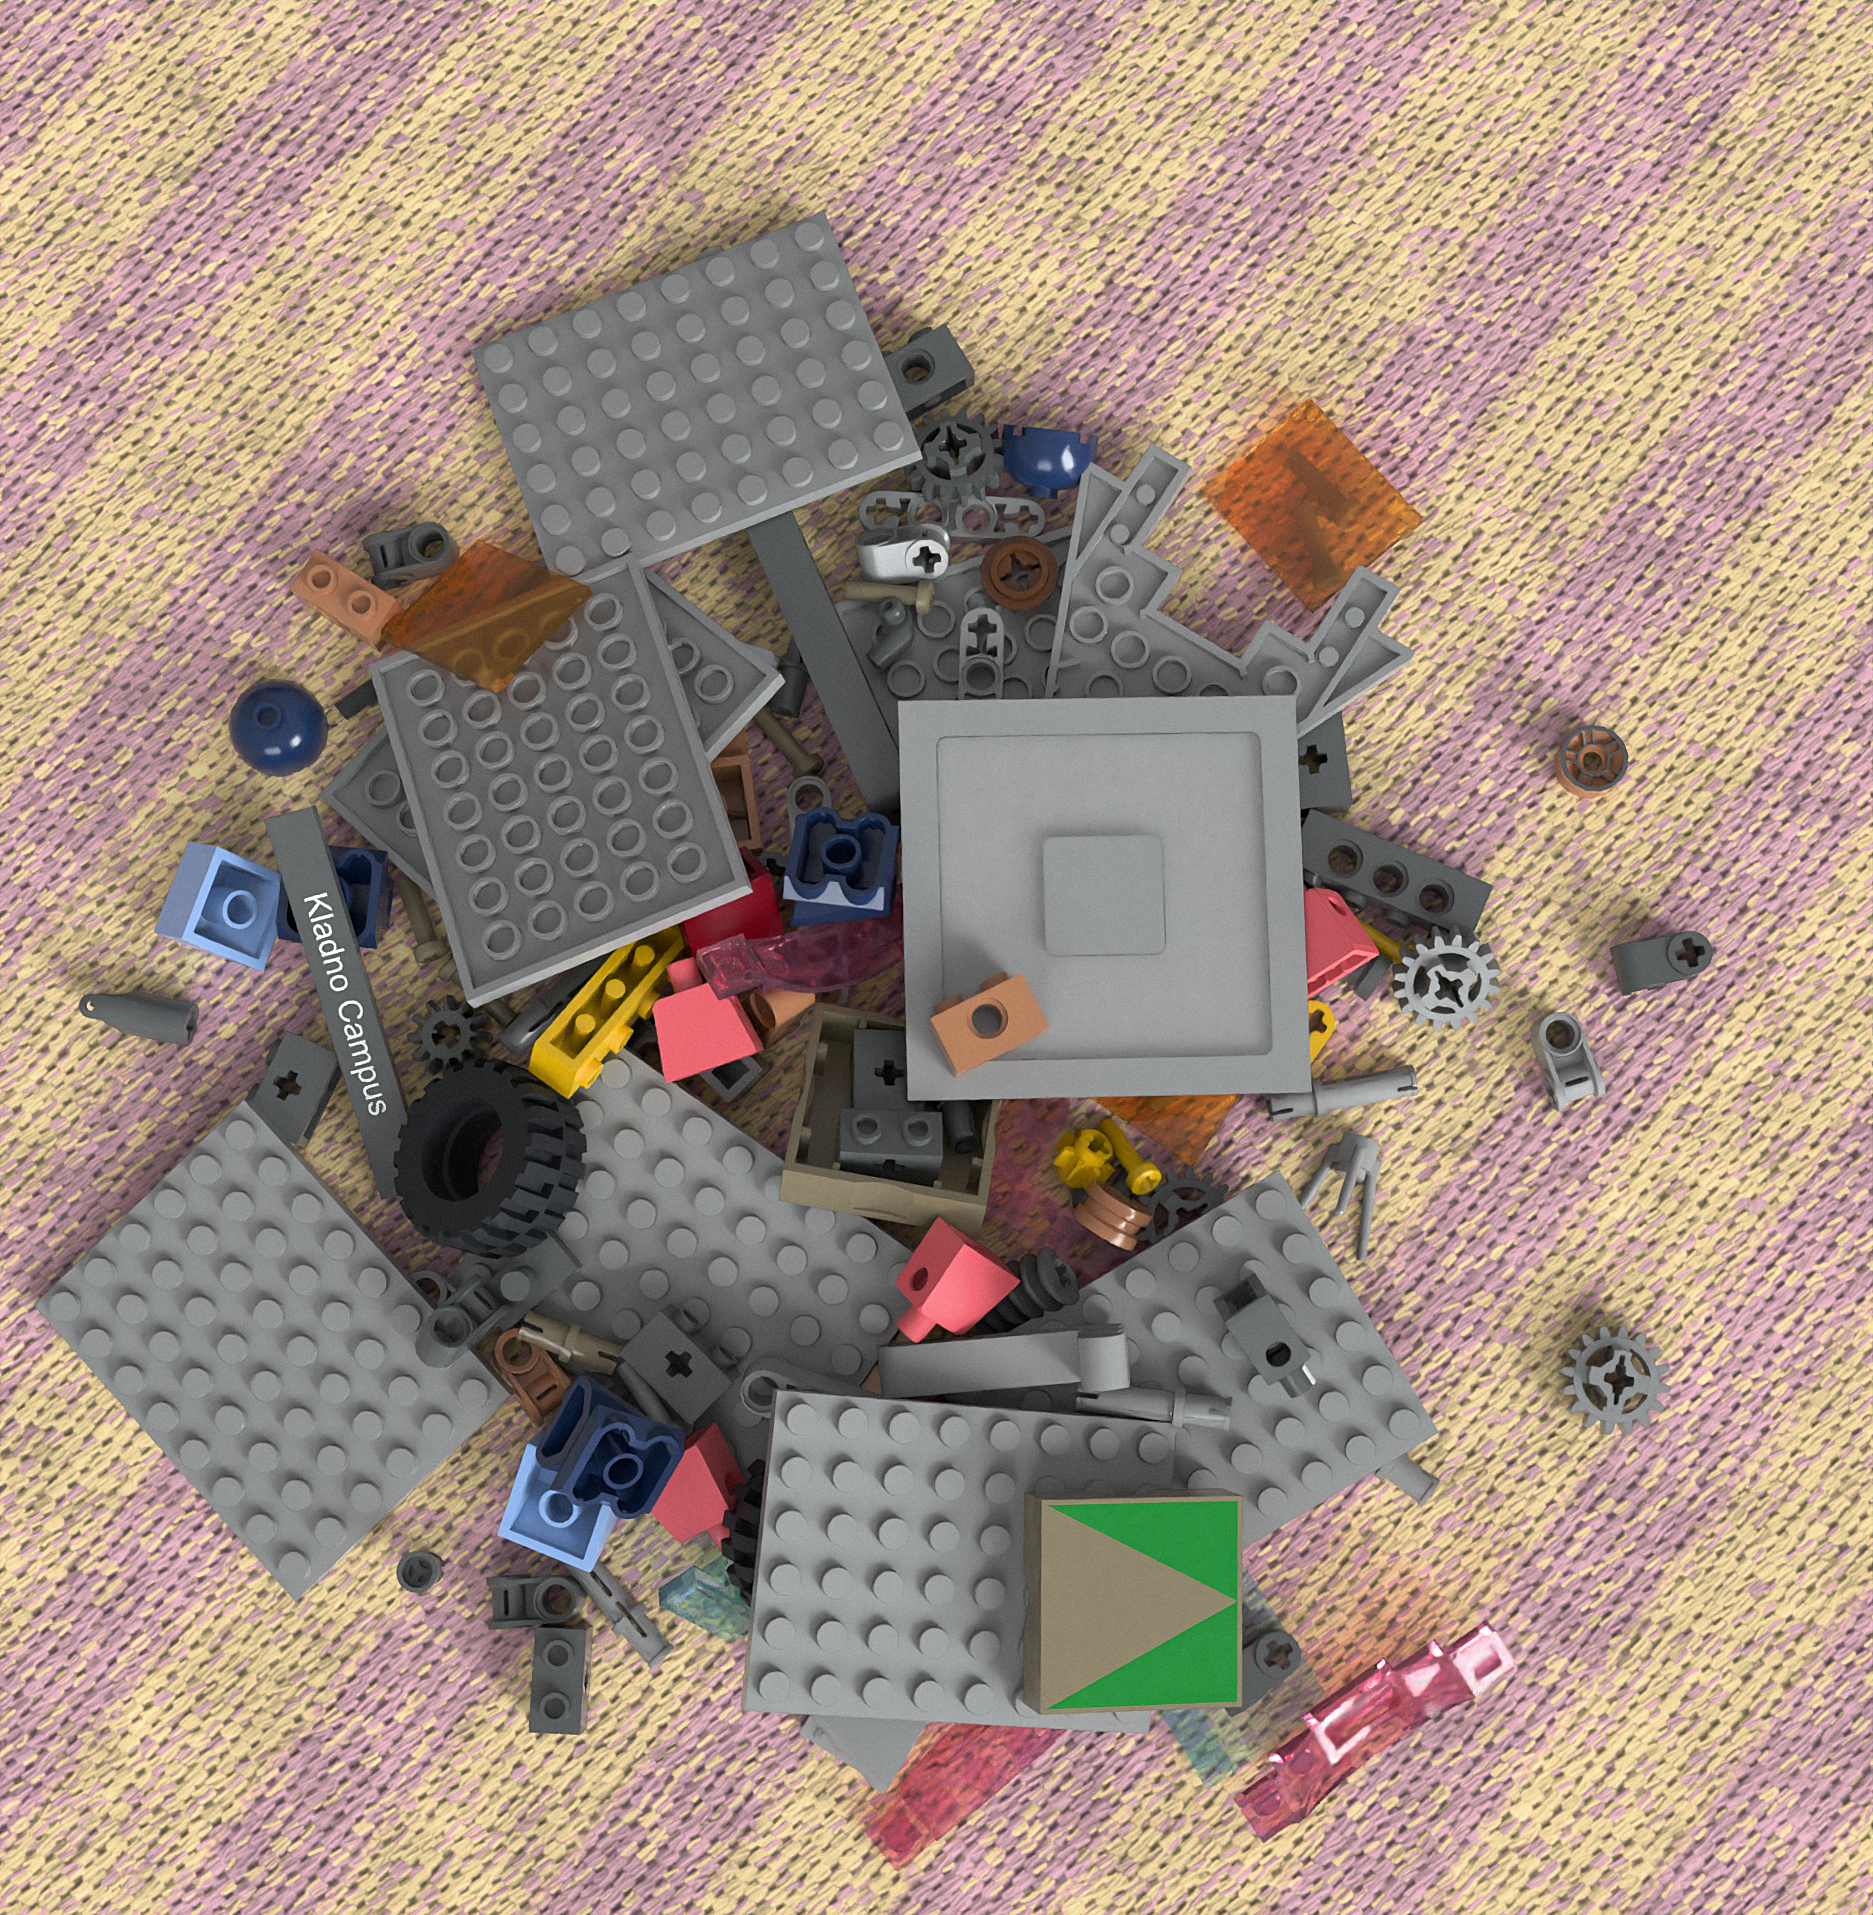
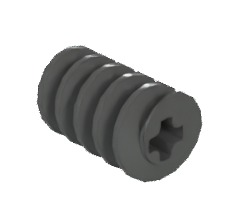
(1044, 1285)

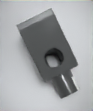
(1258, 1324)

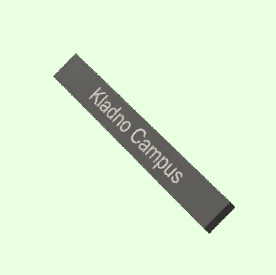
(342, 986)

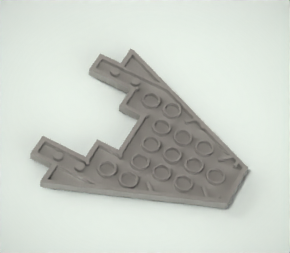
(1120, 644)

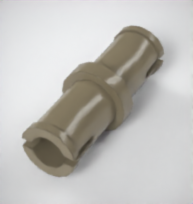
(569, 1342)

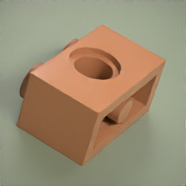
(345, 598)
(968, 1048)

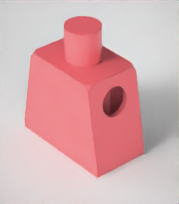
(1333, 939)
(697, 1028)
(951, 1282)
(700, 1488)

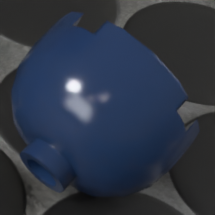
(1046, 458)
(278, 727)

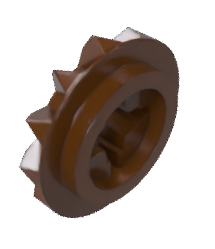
(1029, 555)

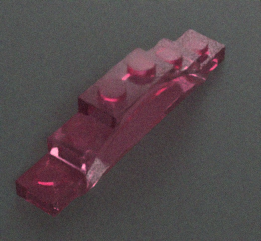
(806, 960)
(1365, 1720)
(952, 1781)

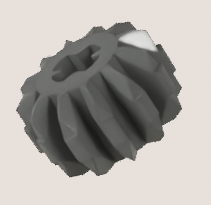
(459, 1020)

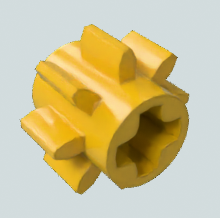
(1084, 1158)

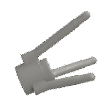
(1354, 1161)

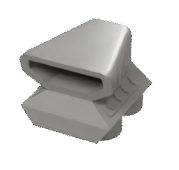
(866, 1744)

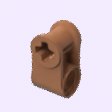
(776, 1012)
(532, 1378)

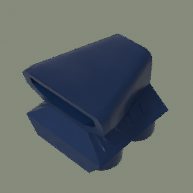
(841, 867)
(365, 890)
(608, 1451)

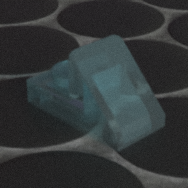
(708, 1600)

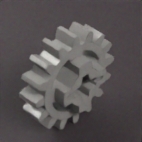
(1458, 961)
(1610, 1404)

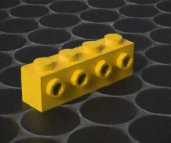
(604, 1012)

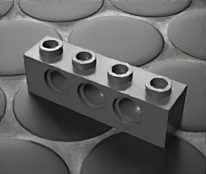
(943, 360)
(1460, 893)

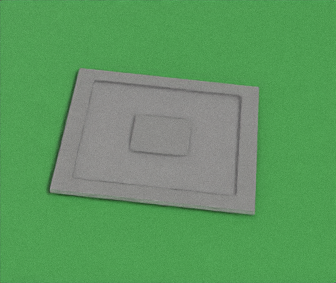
(1130, 874)

